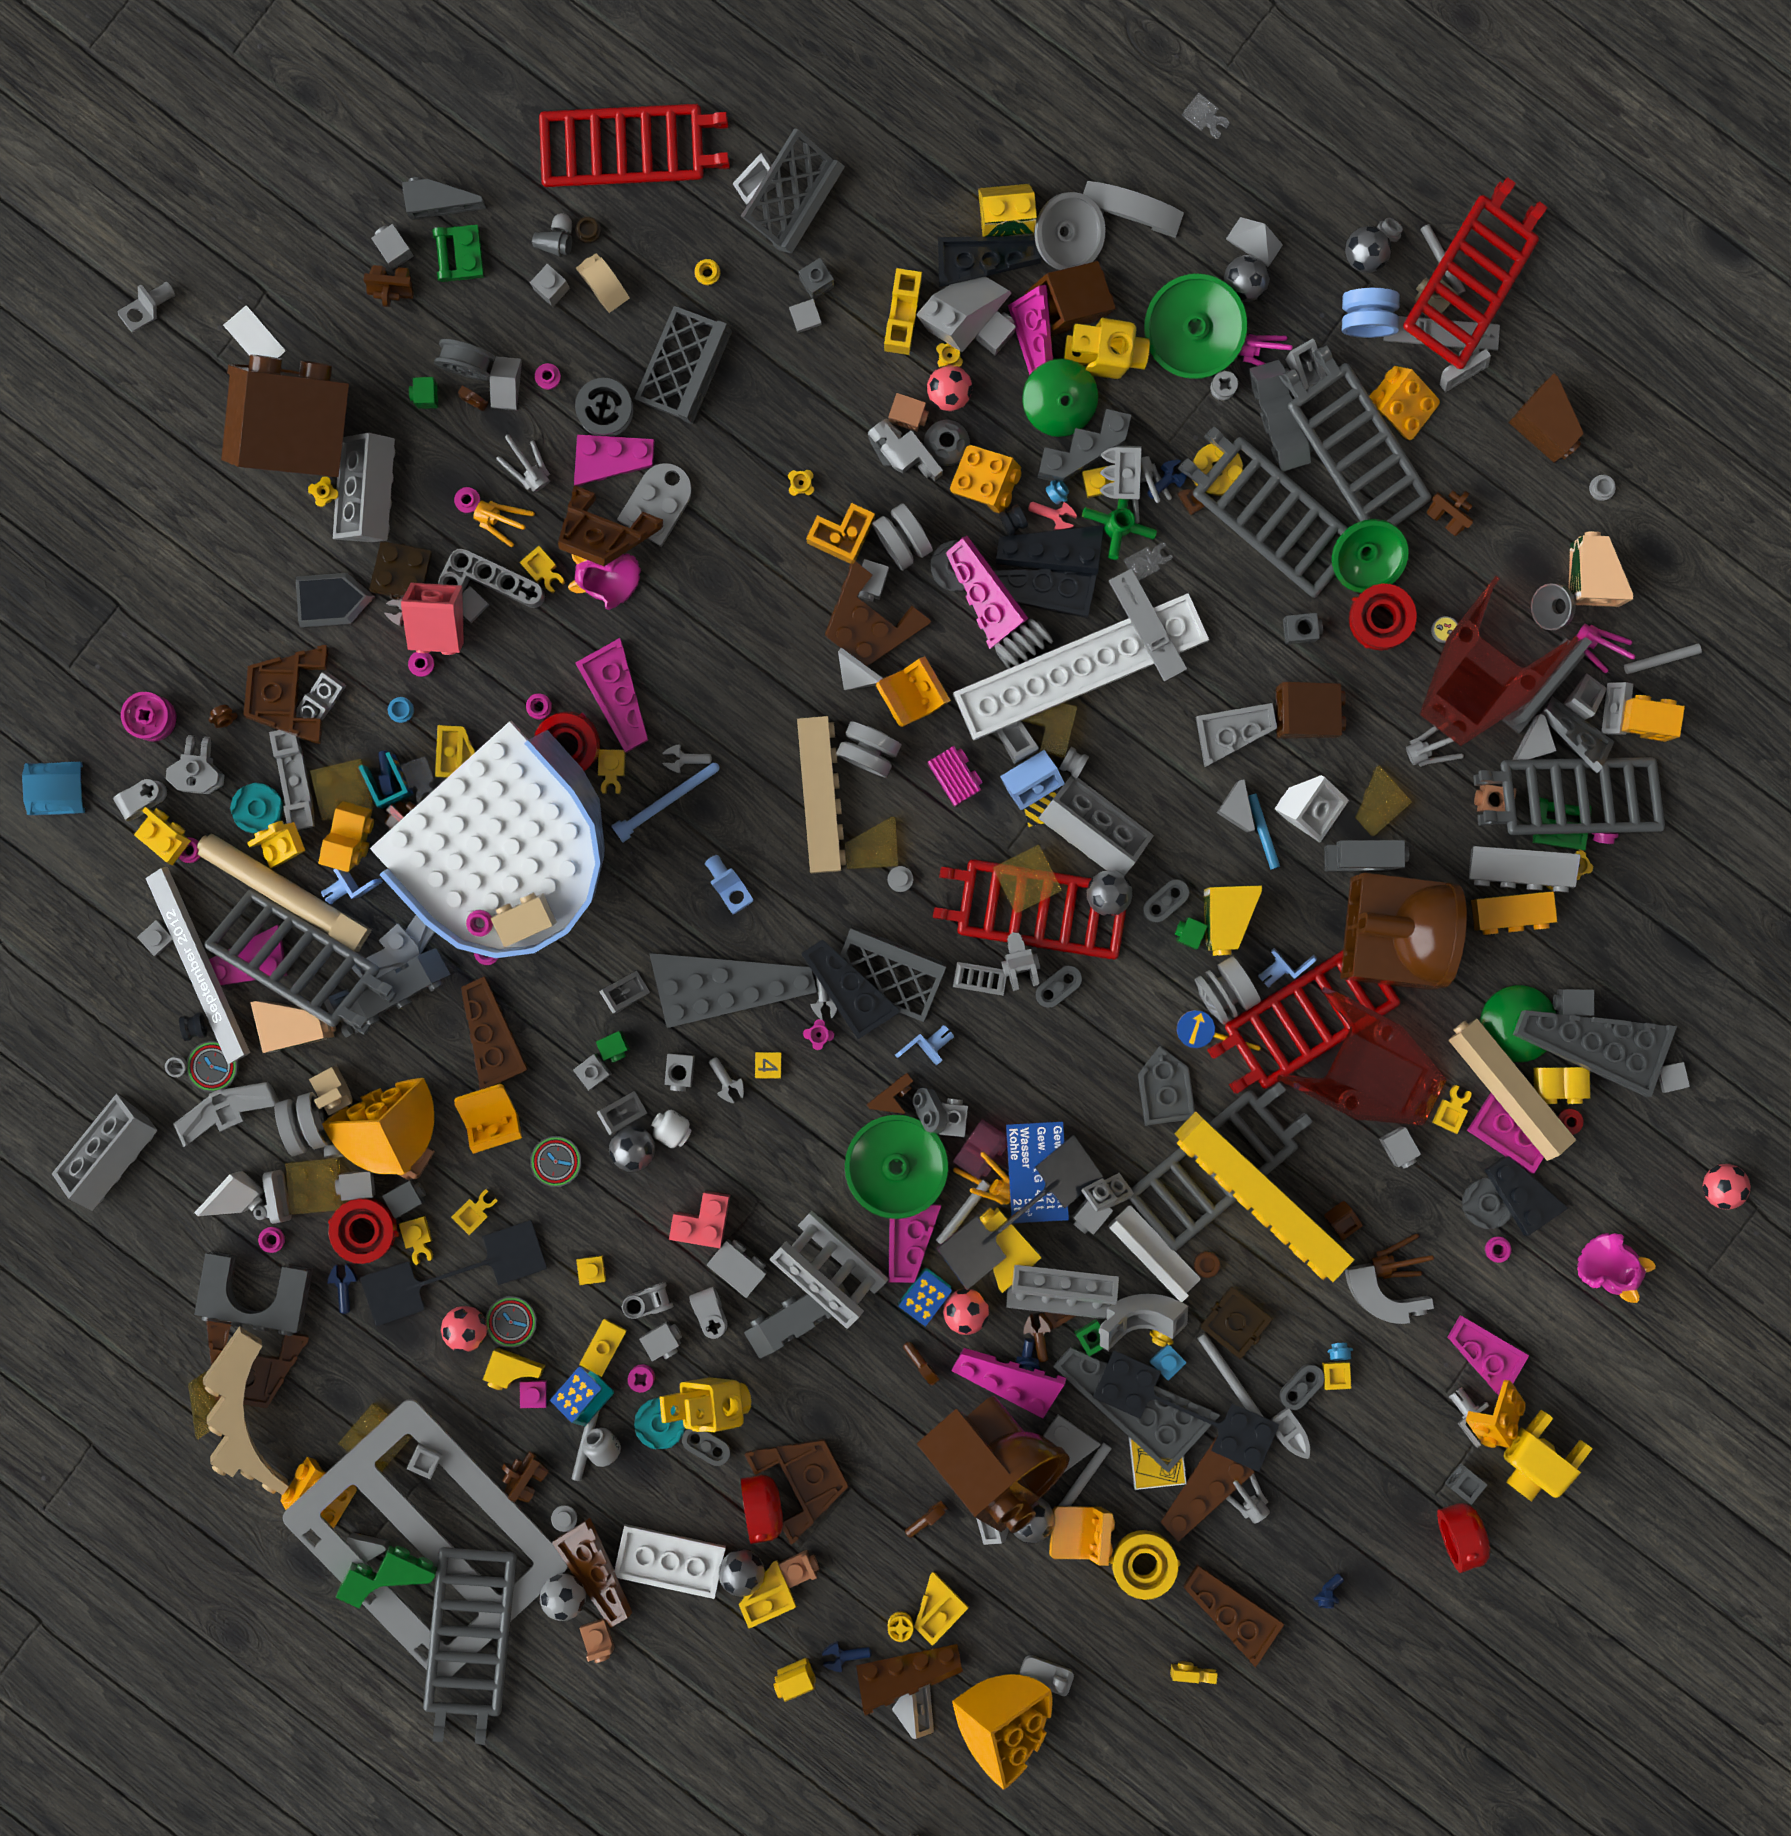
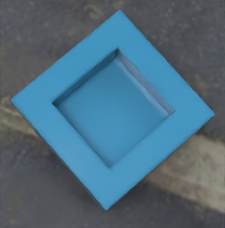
(1168, 1362)

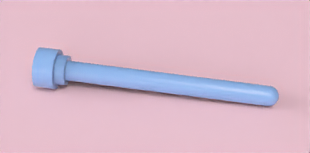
(625, 828)

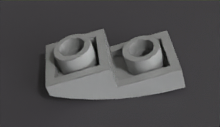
(321, 697)
(1107, 1192)

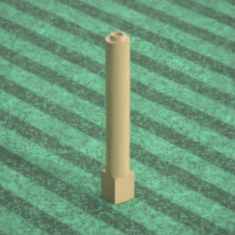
(284, 892)

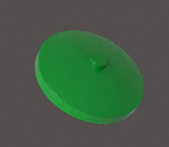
(1196, 326)
(896, 1167)

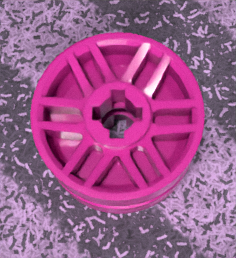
(161, 716)

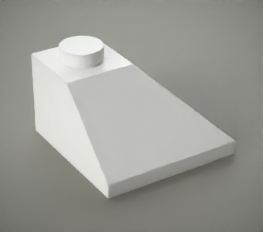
(1312, 806)
(233, 1195)

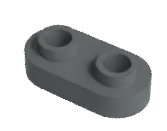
(1165, 901)
(1058, 986)
(930, 1110)
(1303, 1388)
(704, 1448)

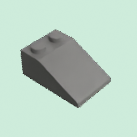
(962, 310)

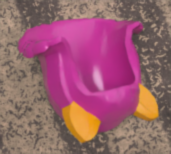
(607, 583)
(1613, 1266)

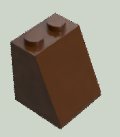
(1076, 296)
(1549, 421)
(1309, 710)

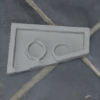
(1232, 729)
(1071, 1439)

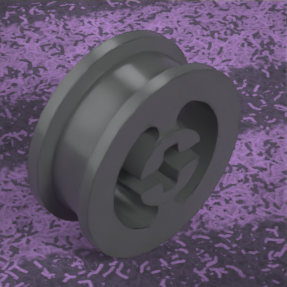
(464, 359)
(584, 404)

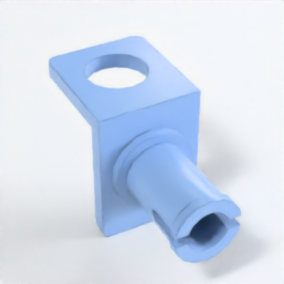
(726, 883)
(347, 885)
(1281, 967)
(931, 1044)

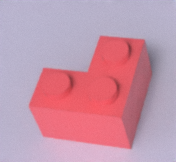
(707, 1227)

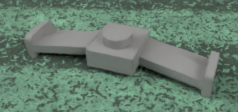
(399, 946)
(224, 1109)

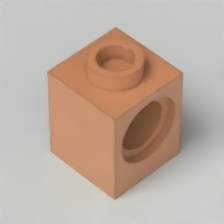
(908, 412)
(1482, 798)

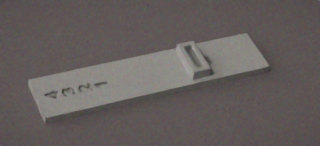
(1488, 341)
(1147, 625)

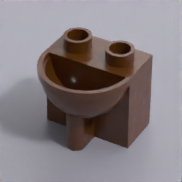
(284, 417)
(1403, 931)
(994, 1464)

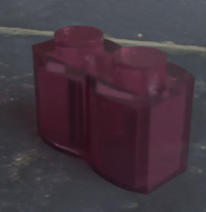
(982, 1139)

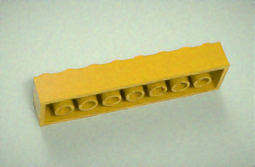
(1267, 1200)

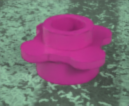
(826, 1035)

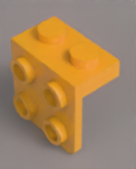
(1405, 401)
(986, 478)
(913, 692)
(489, 1118)
(1503, 1424)
(305, 1477)
(1082, 1534)

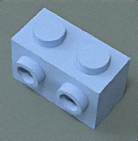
(1035, 777)

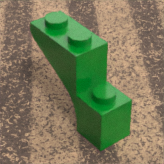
(395, 1569)

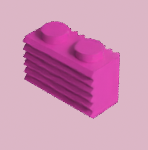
(955, 776)

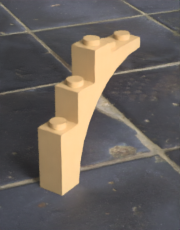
(237, 1449)

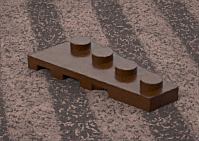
(492, 1040)
(1203, 1492)
(591, 1566)
(1240, 1618)
(893, 1677)

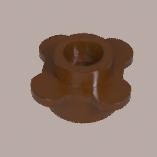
(222, 716)

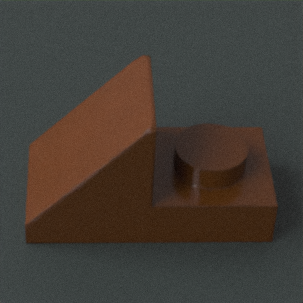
(885, 1100)

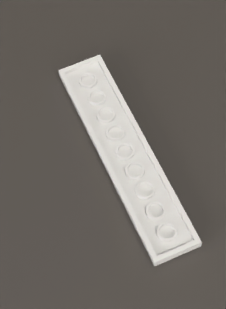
(1072, 670)

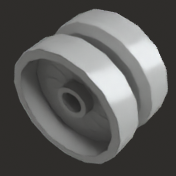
(905, 535)
(870, 745)
(301, 1124)

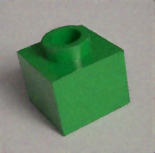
(424, 392)
(1190, 933)
(613, 1047)
(1090, 1347)

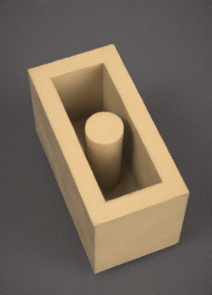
(523, 919)

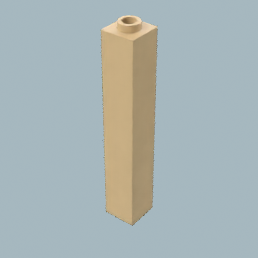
(1511, 1089)

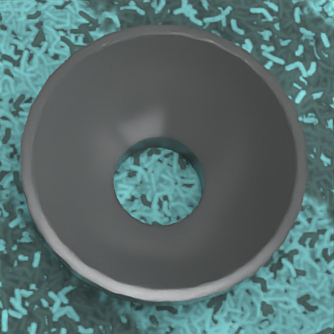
(946, 455)
(1544, 608)

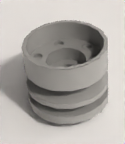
(1227, 990)

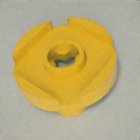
(1211, 454)

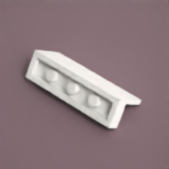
(1154, 1252)

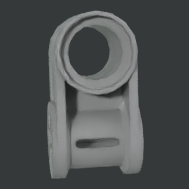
(134, 799)
(649, 1301)
(708, 1308)

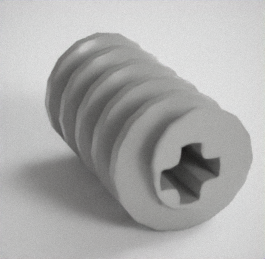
(1022, 643)

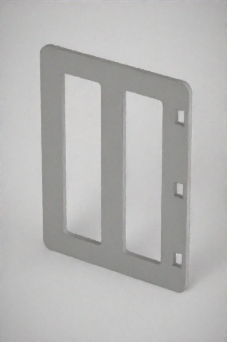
(360, 1470)

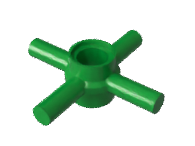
(1115, 530)

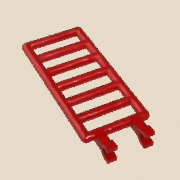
(700, 161)
(1446, 264)
(1038, 939)
(1273, 1001)

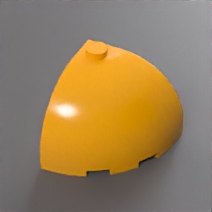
(386, 1128)
(1004, 1723)

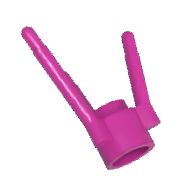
(1254, 342)
(1594, 635)

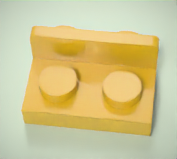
(162, 837)
(278, 843)

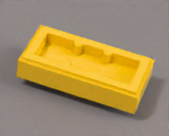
(602, 1347)

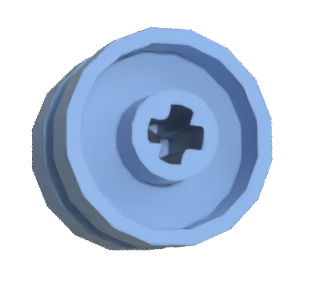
(1370, 312)

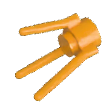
(489, 514)
(1000, 1188)

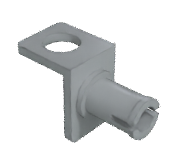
(147, 305)
(1465, 1406)

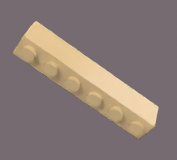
(819, 794)

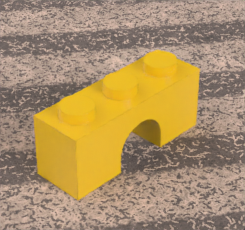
(903, 311)

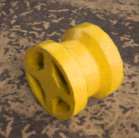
(900, 1631)

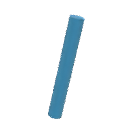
(1263, 832)

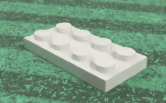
(669, 1561)

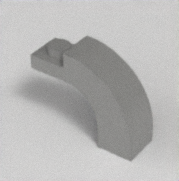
(1366, 1292)
(1141, 1312)

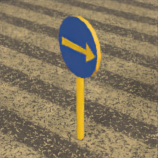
(1198, 1029)

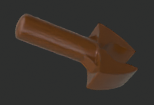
(1038, 1334)
(925, 1370)
(933, 1514)

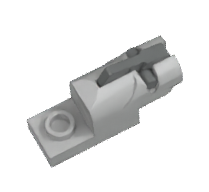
(902, 451)

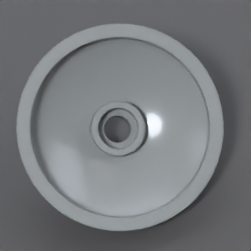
(1082, 230)

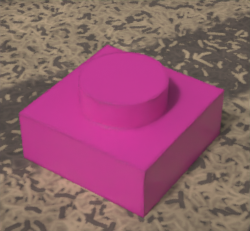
(533, 1394)

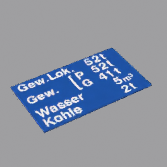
(1026, 1148)

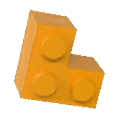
(842, 540)
(1653, 719)
(347, 838)

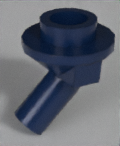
(1026, 1361)
(1326, 1597)

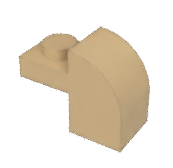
(602, 282)
(331, 1090)

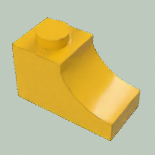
(507, 1366)

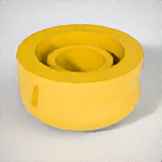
(1151, 1584)

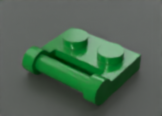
(467, 253)
(1568, 841)

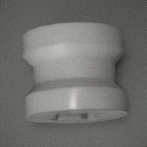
(1220, 390)
(1073, 762)

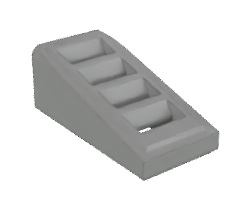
(959, 975)

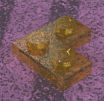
(1058, 728)

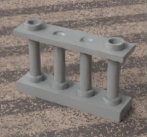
(819, 1286)
(1062, 1291)

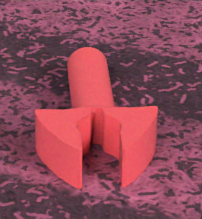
(1054, 514)

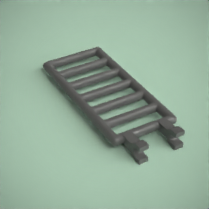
(1302, 396)
(1277, 476)
(1536, 827)
(343, 1013)
(1212, 1211)
(437, 1629)

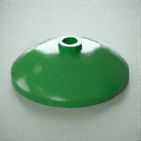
(1044, 393)
(1382, 561)
(1502, 1014)

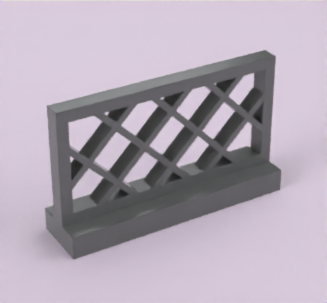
(810, 200)
(703, 372)
(1521, 717)
(901, 955)

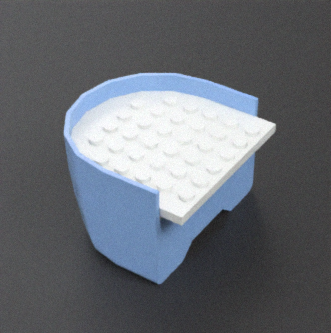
(495, 831)

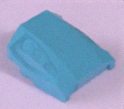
(52, 788)

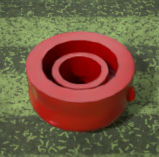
(1400, 606)
(581, 728)
(342, 1234)
(762, 1508)
(1464, 1536)

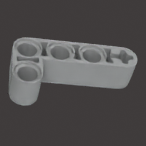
(494, 582)

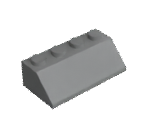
(364, 488)
(1096, 826)
(1523, 867)
(104, 1153)

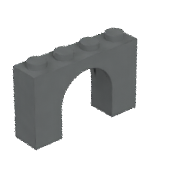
(1365, 856)
(218, 1301)

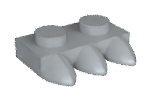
(1124, 473)

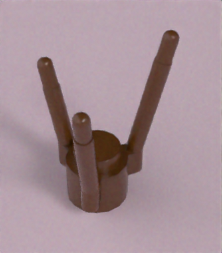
(1386, 1265)

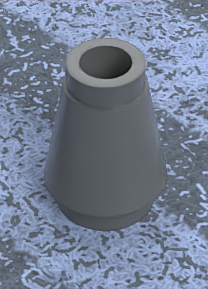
(553, 242)

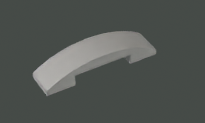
(1135, 207)
(293, 779)

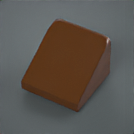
(1343, 1220)

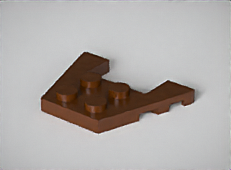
(600, 538)
(863, 630)
(273, 693)
(266, 1371)
(811, 1474)

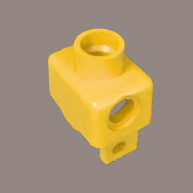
(1098, 346)
(720, 1407)
(1539, 1464)

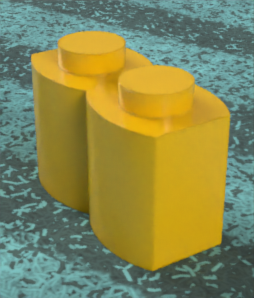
(1562, 1083)
(794, 1680)

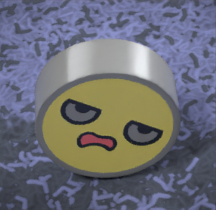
(1442, 628)

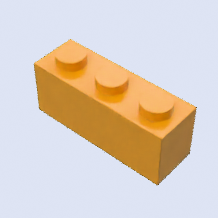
(1514, 912)

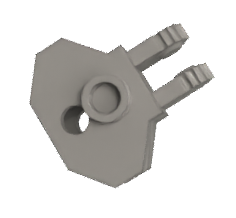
(194, 767)
(1019, 961)

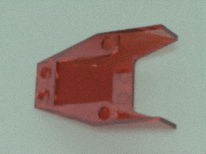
(1478, 683)
(1376, 1072)

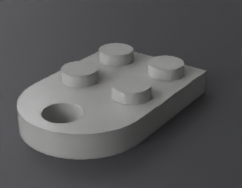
(658, 499)

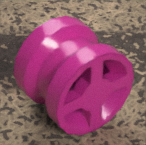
(644, 1374)

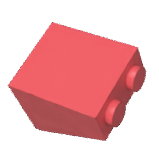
(433, 618)

